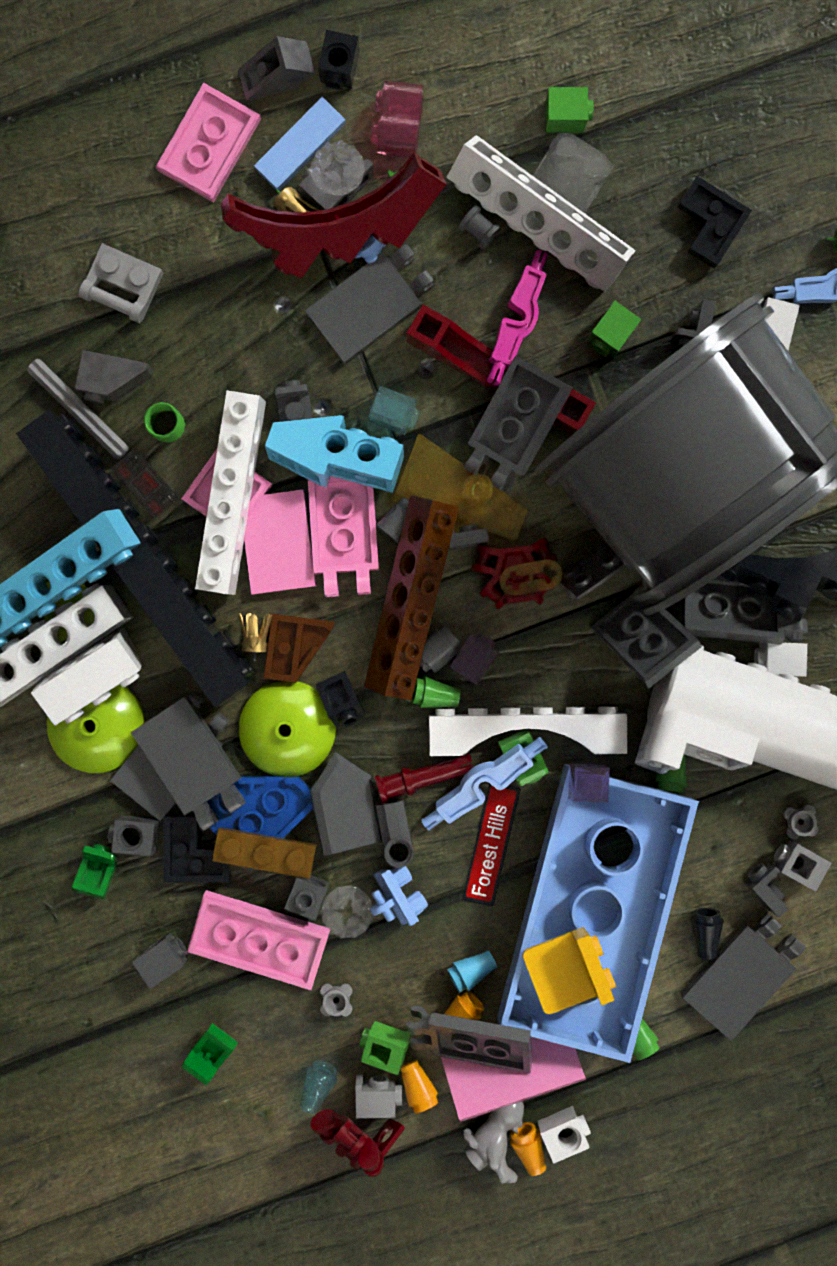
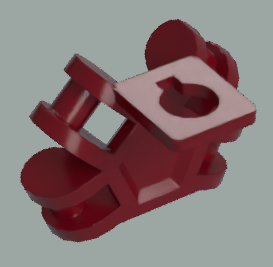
(506, 558)
(354, 1142)

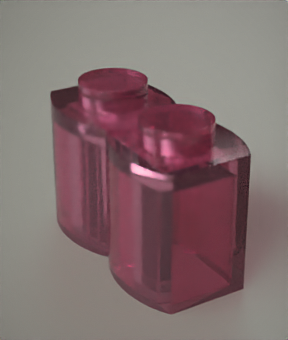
(399, 119)

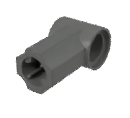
(394, 830)

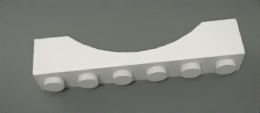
(458, 733)

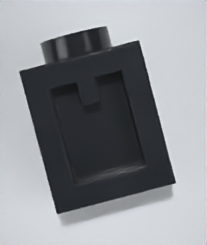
(340, 700)

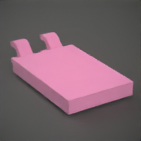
(343, 533)

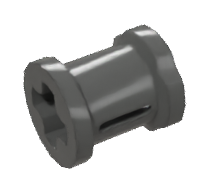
(479, 227)

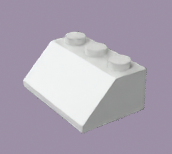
(88, 677)

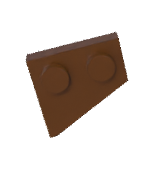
(293, 645)

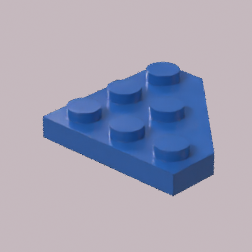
(271, 805)

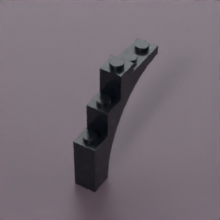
(788, 580)

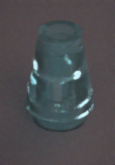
(318, 1084)

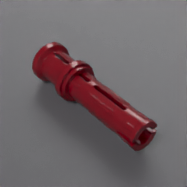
(408, 781)

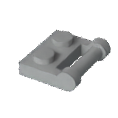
(124, 273)

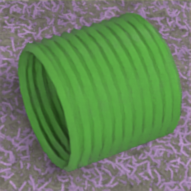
(153, 411)

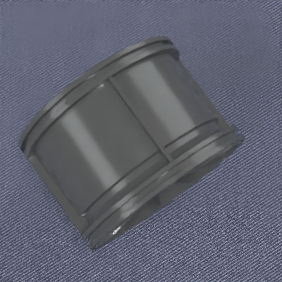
(702, 457)

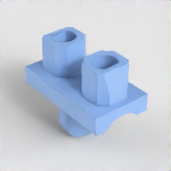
(404, 907)

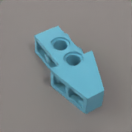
(305, 446)

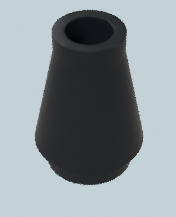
(707, 931)

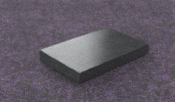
(645, 643)

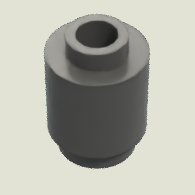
(439, 649)

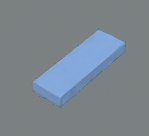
(300, 144)

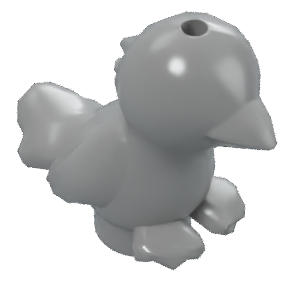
(490, 1143)

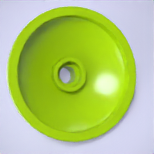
(310, 727)
(109, 742)

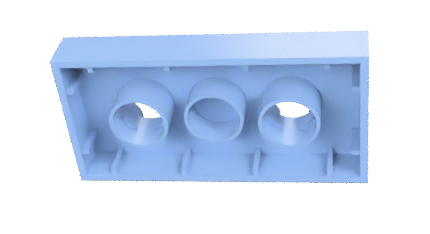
(618, 904)

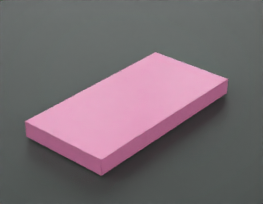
(258, 940)
(488, 1088)

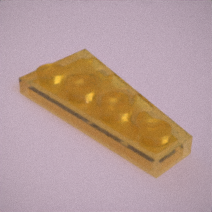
(439, 477)

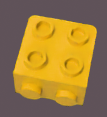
(568, 971)

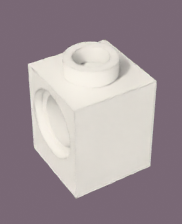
(783, 658)
(559, 1147)

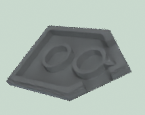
(344, 807)

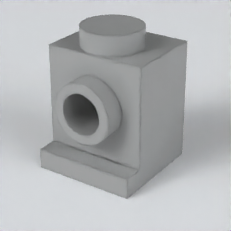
(811, 867)
(377, 1097)

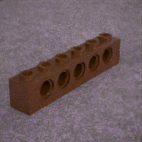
(411, 597)

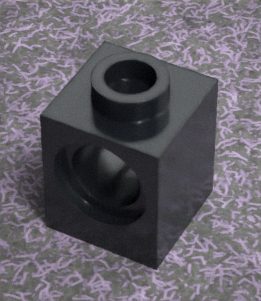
(338, 46)

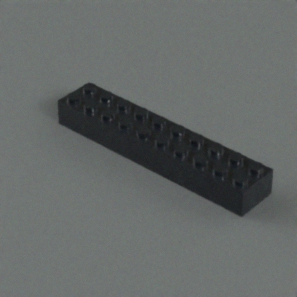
(150, 571)

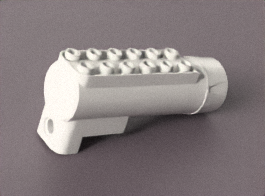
(740, 716)

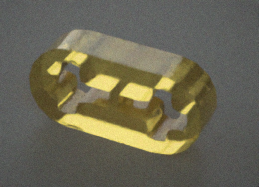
(532, 585)

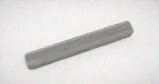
(77, 408)

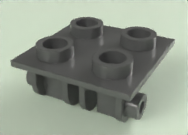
(591, 571)

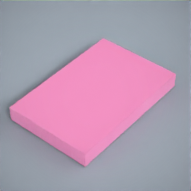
(208, 142)
(279, 544)

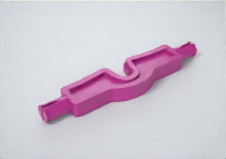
(513, 332)

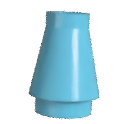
(471, 970)

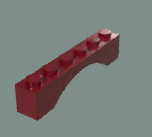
(464, 353)

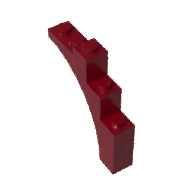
(341, 232)

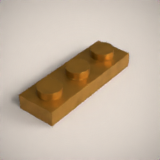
(264, 852)

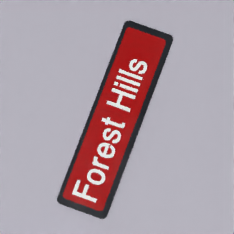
(491, 845)

